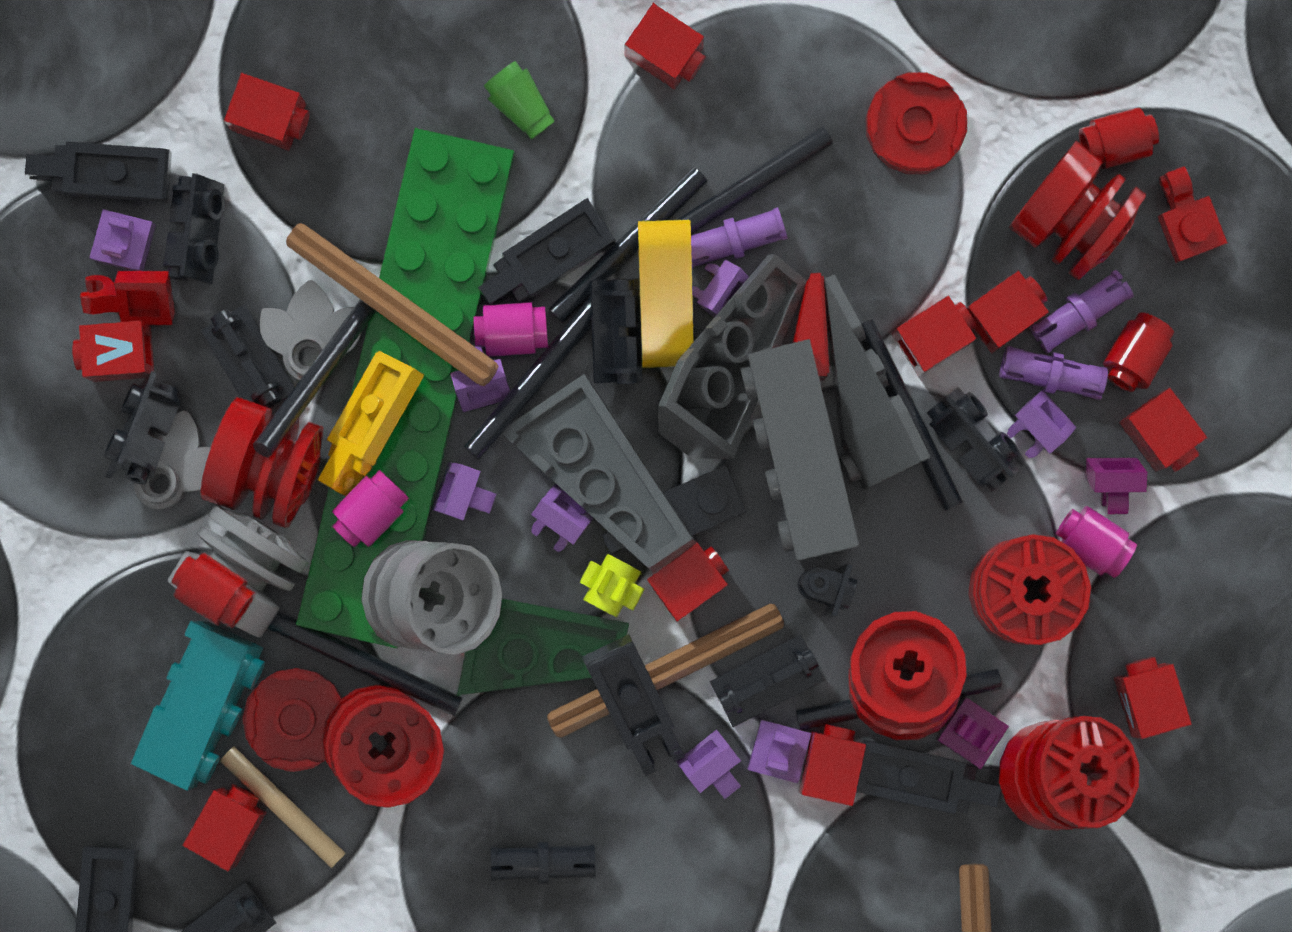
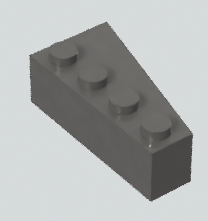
(802, 450)

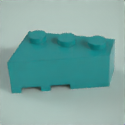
(198, 705)

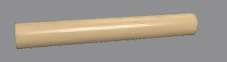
(282, 807)

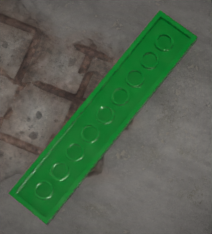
(437, 261)

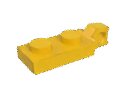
(368, 421)

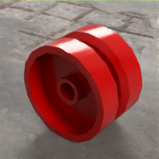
(914, 646)

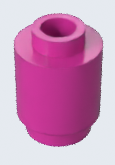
(511, 329)
(369, 509)
(1097, 541)

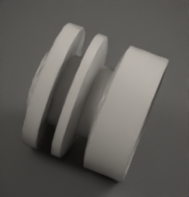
(255, 555)
(432, 596)

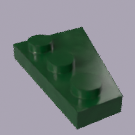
(535, 648)

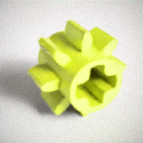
(612, 585)

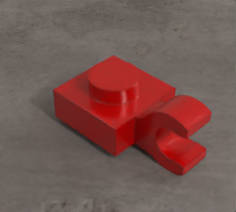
(1190, 224)
(133, 294)

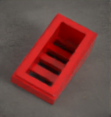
(812, 322)

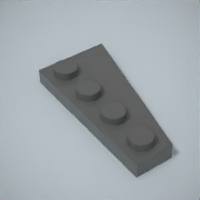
(597, 466)

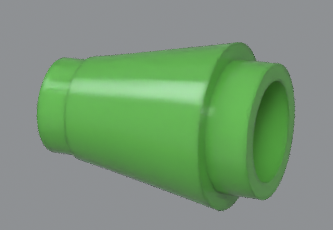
(519, 99)

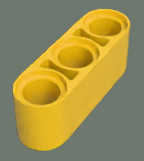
(665, 291)

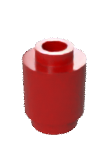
(1121, 137)
(1139, 352)
(212, 590)

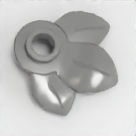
(305, 325)
(180, 461)

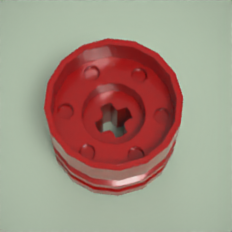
(1078, 211)
(237, 468)
(999, 594)
(403, 767)
(1044, 777)

